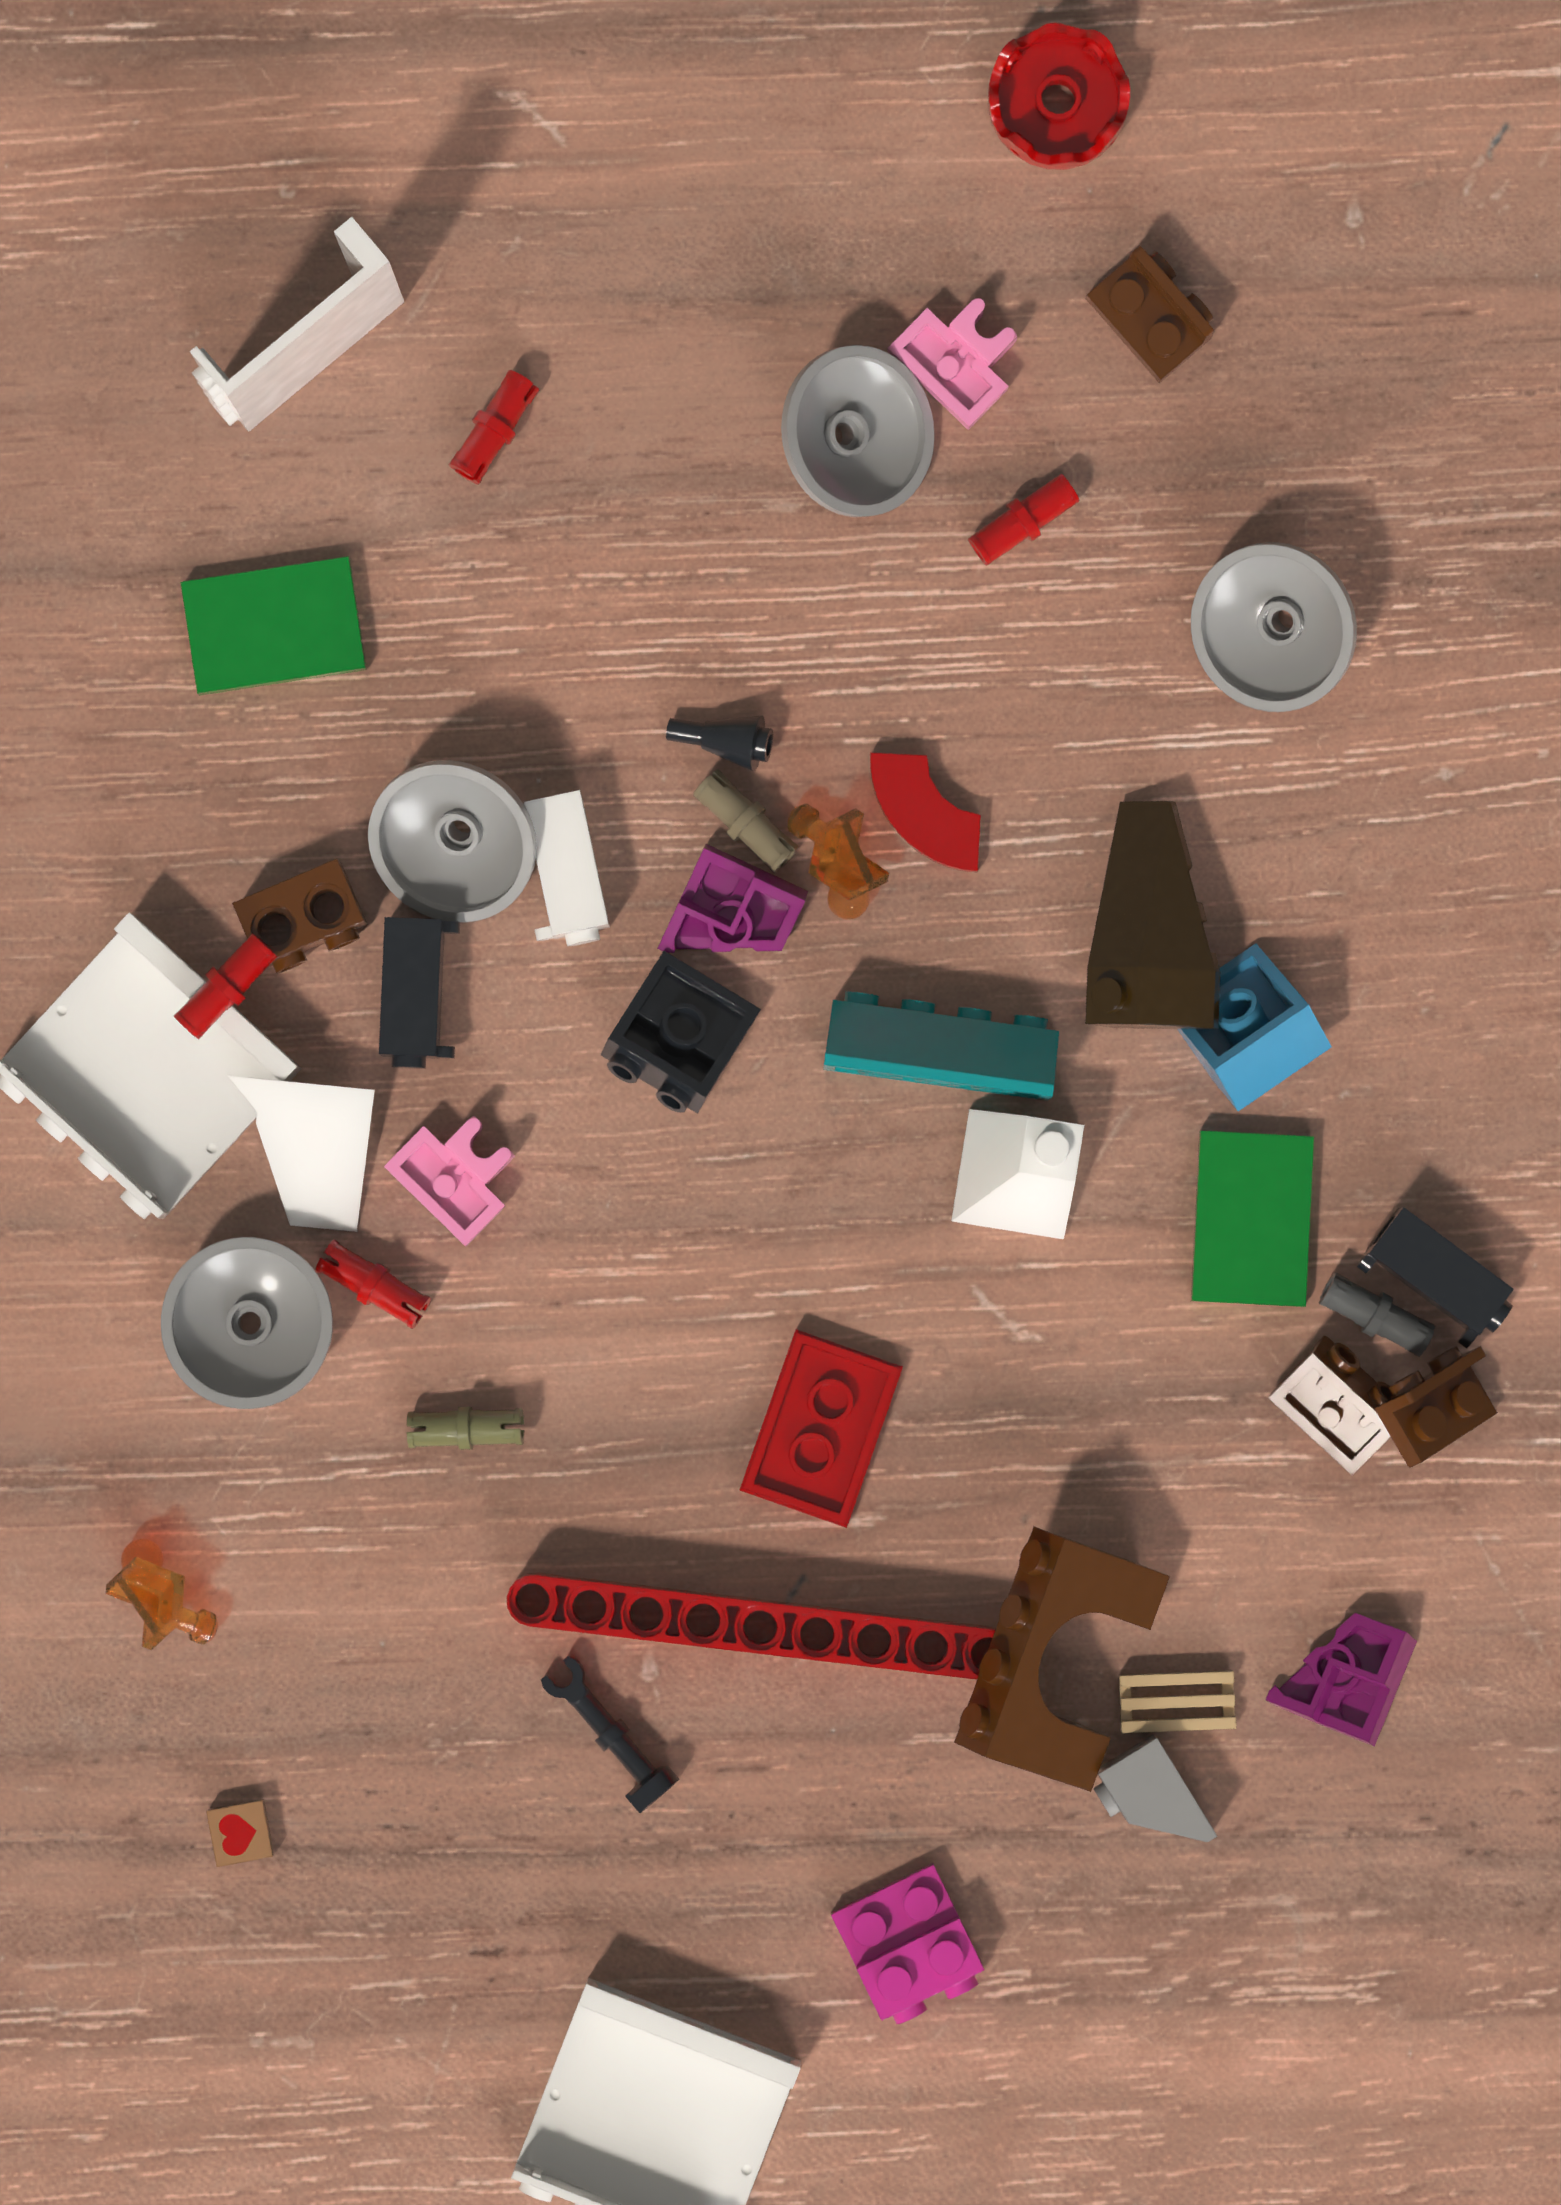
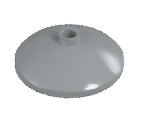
(882, 425)
(1247, 646)
(433, 862)
(205, 1331)

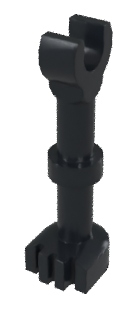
(613, 1736)

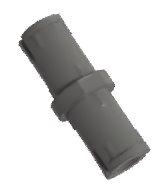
(1377, 1314)

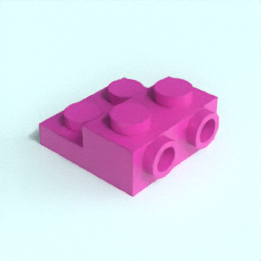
(908, 1944)

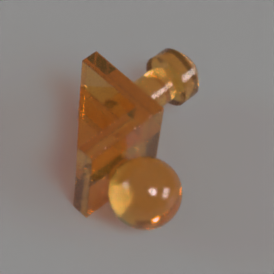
(839, 859)
(158, 1596)

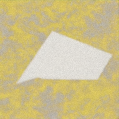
(314, 1147)

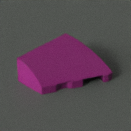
(732, 907)

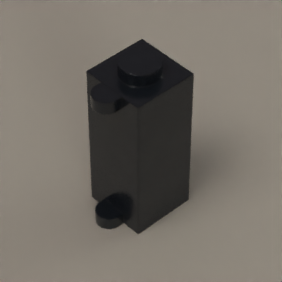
(413, 990)
(1440, 1274)

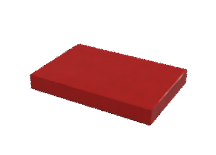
(821, 1428)

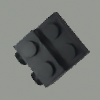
(678, 1034)

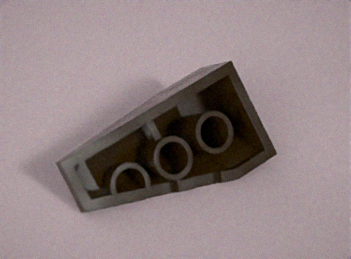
(1149, 935)

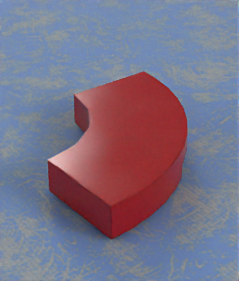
(921, 813)

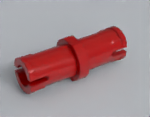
(494, 427)
(1023, 519)
(225, 986)
(373, 1284)

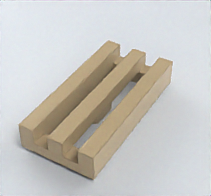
(1226, 1700)

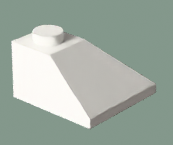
(1017, 1173)

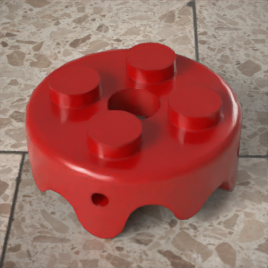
(1064, 57)

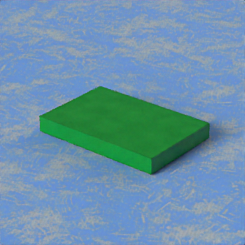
(273, 626)
(1252, 1218)

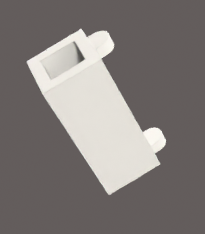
(567, 870)

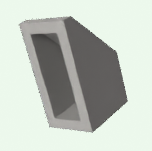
(1151, 1792)

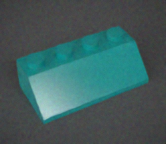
(942, 1049)

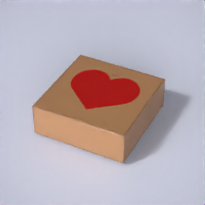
(240, 1833)

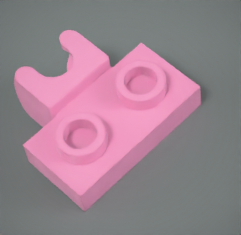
(955, 361)
(452, 1178)

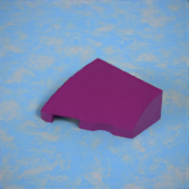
(1349, 1679)

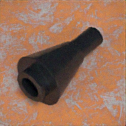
(735, 739)

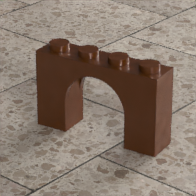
(1006, 1710)

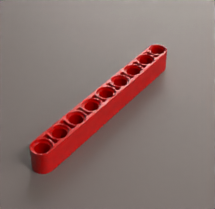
(731, 1633)

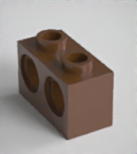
(296, 901)

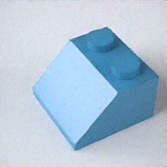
(1261, 1033)

